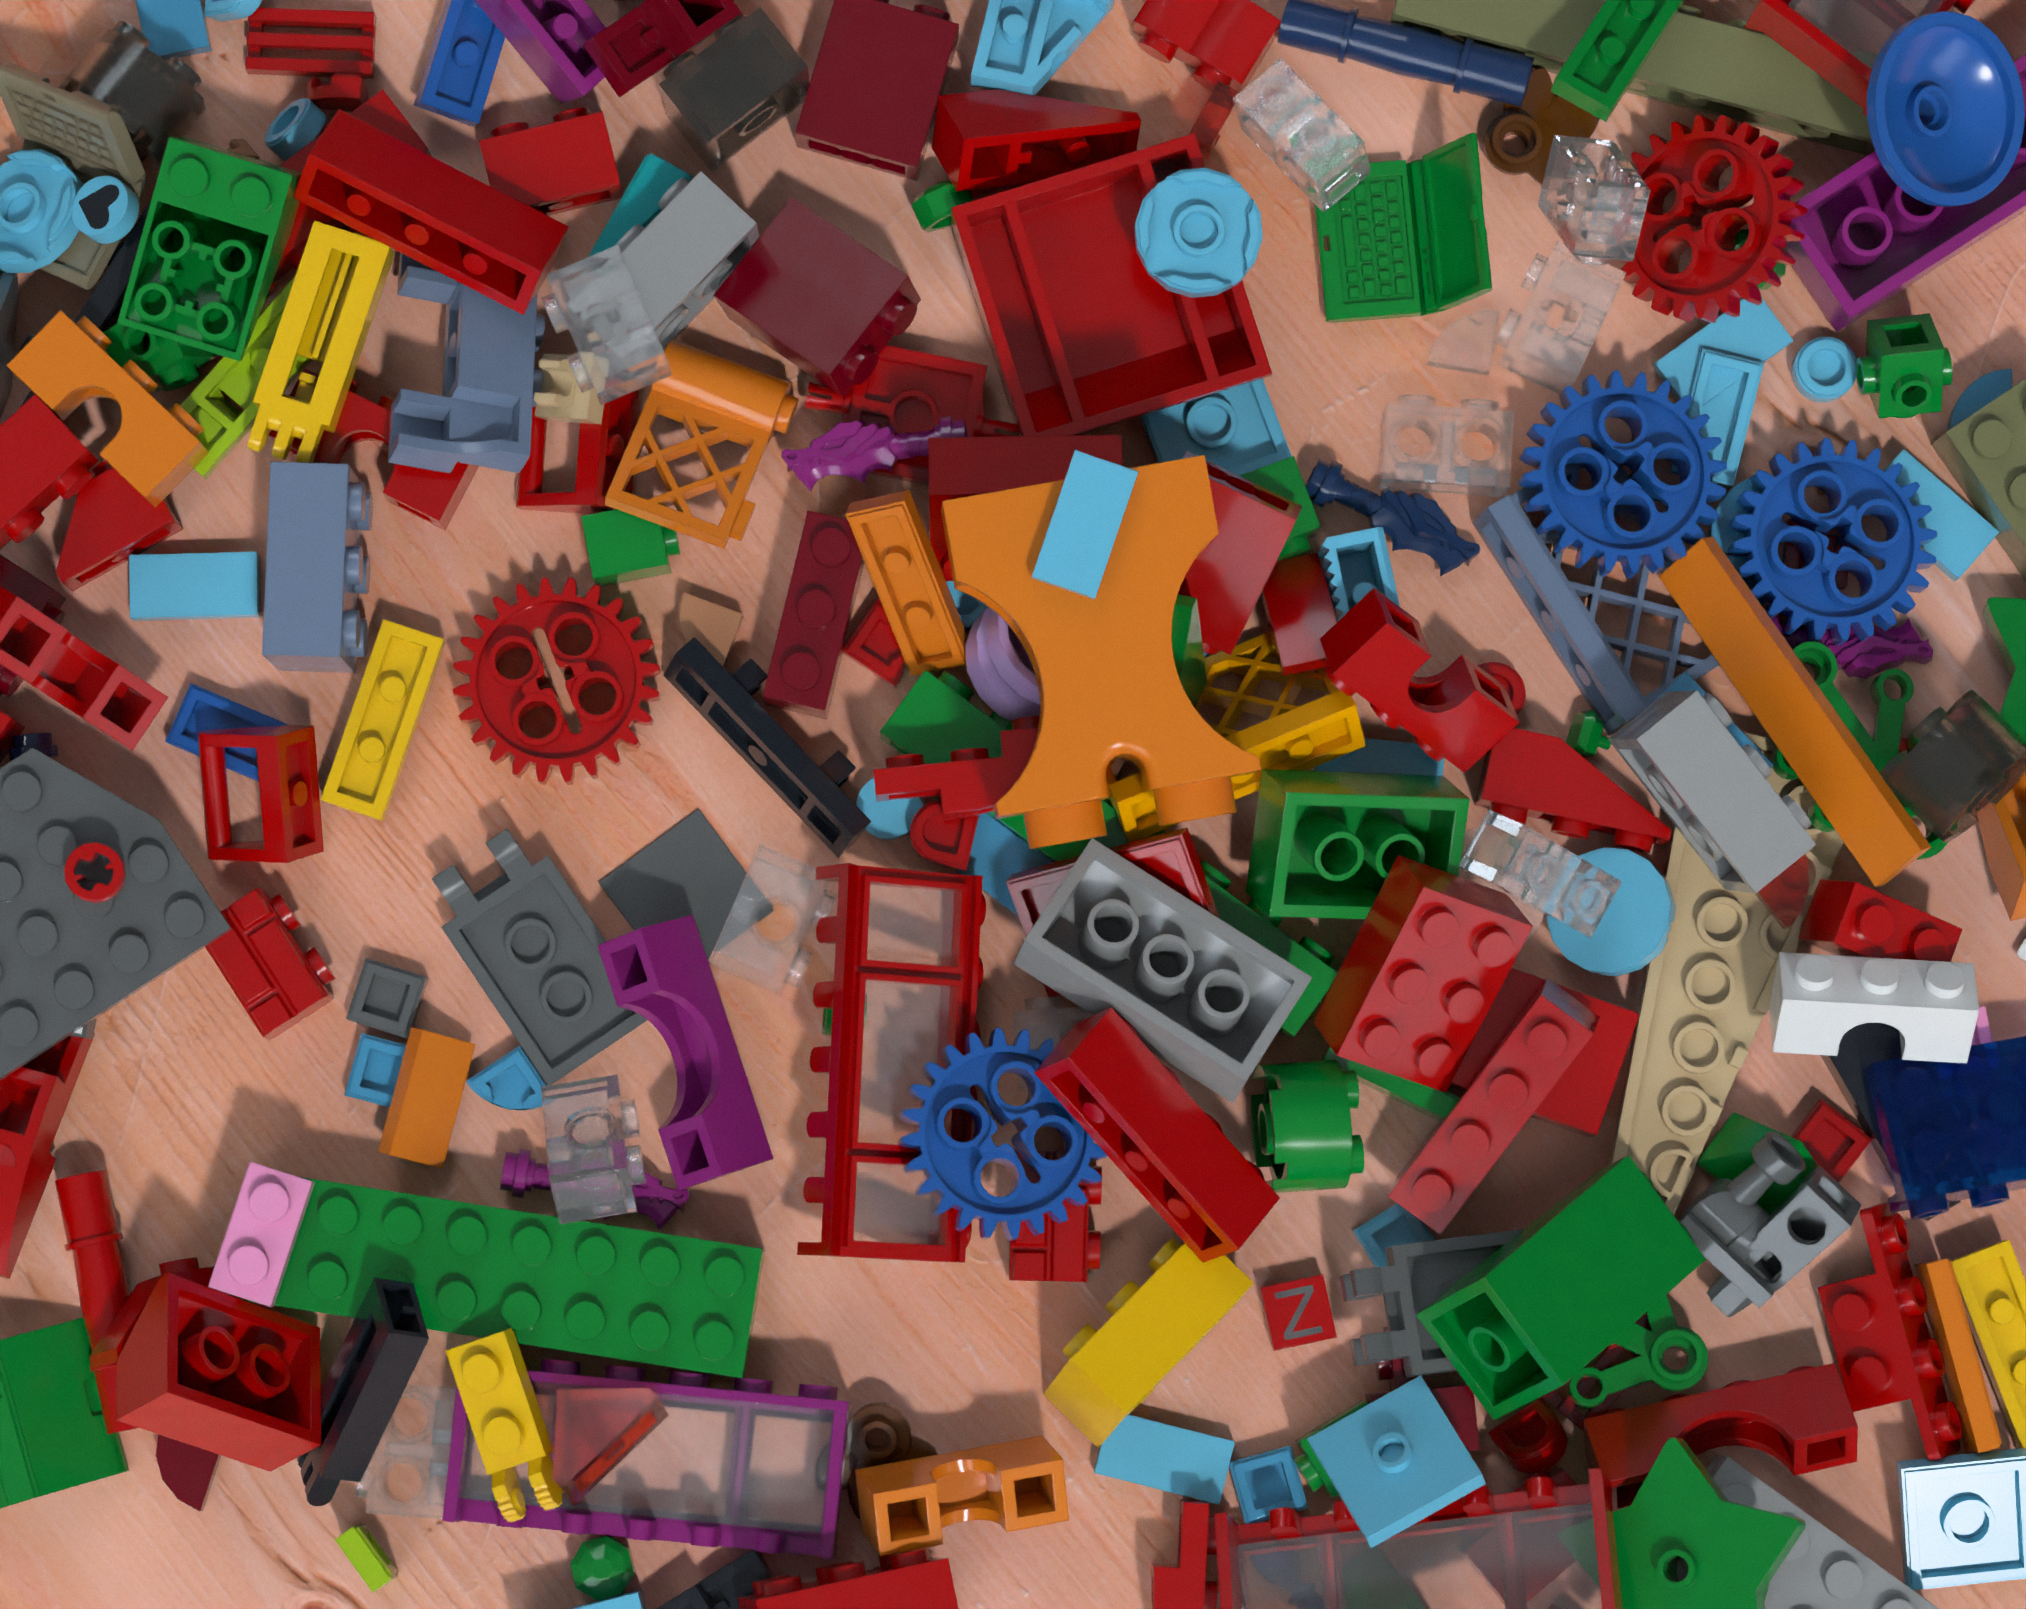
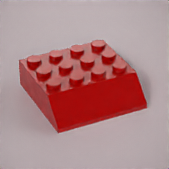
(1075, 313)

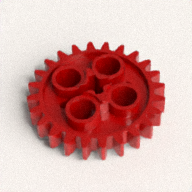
(1717, 270)
(609, 660)

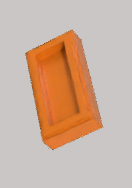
(426, 1097)

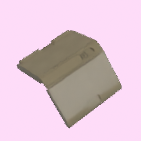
(87, 138)

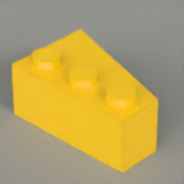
(1144, 1338)

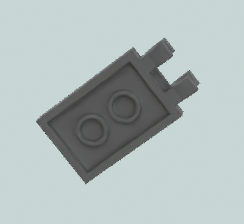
(536, 959)
(1408, 1284)

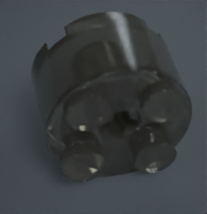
(150, 94)
(1957, 765)

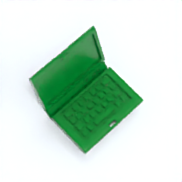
(1407, 238)
(51, 1415)

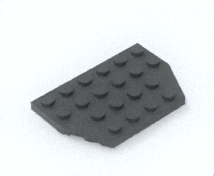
(72, 956)

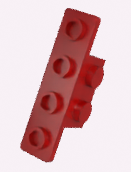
(1884, 1335)

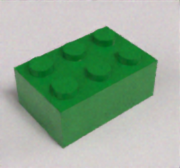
(1334, 836)

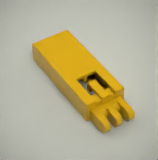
(325, 322)

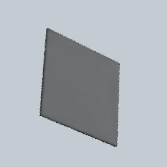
(679, 877)

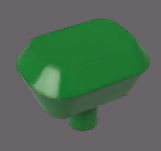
(1586, 733)

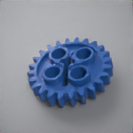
(1657, 432)
(1853, 490)
(956, 1167)

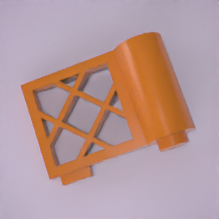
(729, 405)

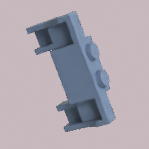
(485, 382)

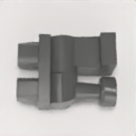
(1763, 1249)

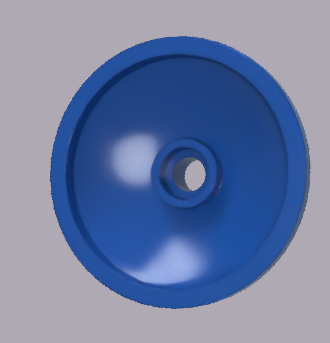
(1945, 109)

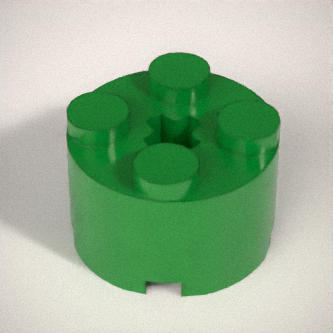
(1306, 1125)

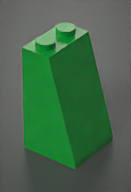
(1562, 1289)

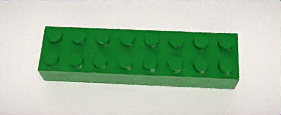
(548, 1281)

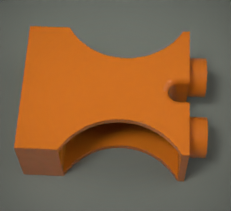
(1102, 661)

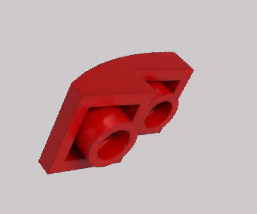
(1298, 612)

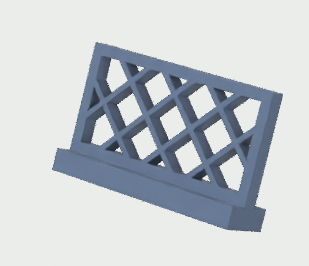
(1571, 625)

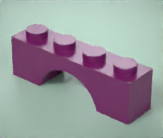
(669, 982)

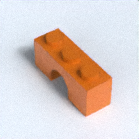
(70, 366)
(1004, 1483)

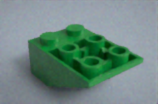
(210, 247)

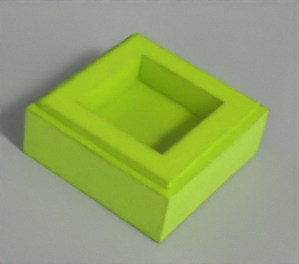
(367, 1557)

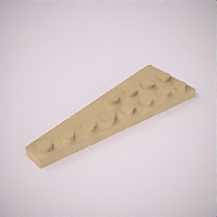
(1704, 1004)

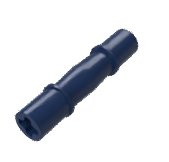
(1406, 50)

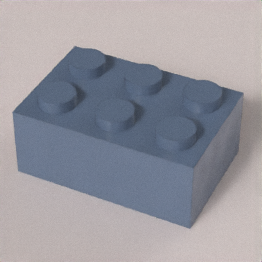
(315, 567)

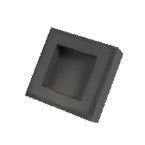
(387, 998)

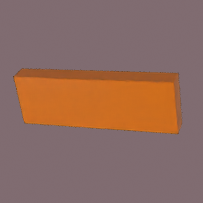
(909, 582)
(1960, 1355)

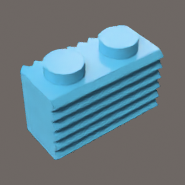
(1355, 566)

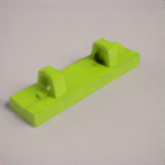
(238, 380)

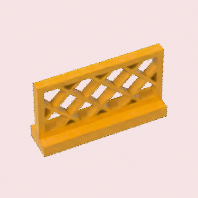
(1286, 741)

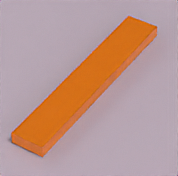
(1794, 712)

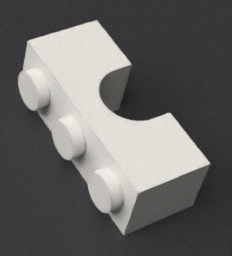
(1827, 995)

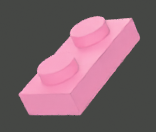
(261, 1234)

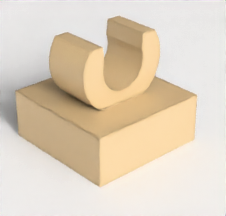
(561, 395)

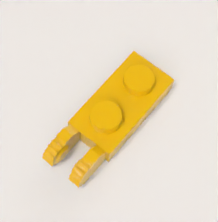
(505, 1420)

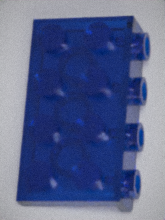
(1953, 1127)

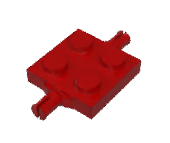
(911, 395)

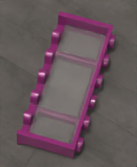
(712, 1474)

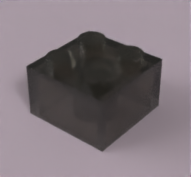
(734, 87)

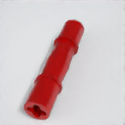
(99, 1270)

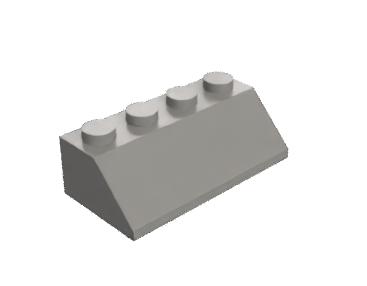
(1165, 966)

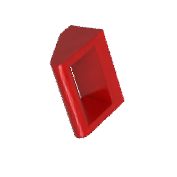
(597, 461)
(286, 793)

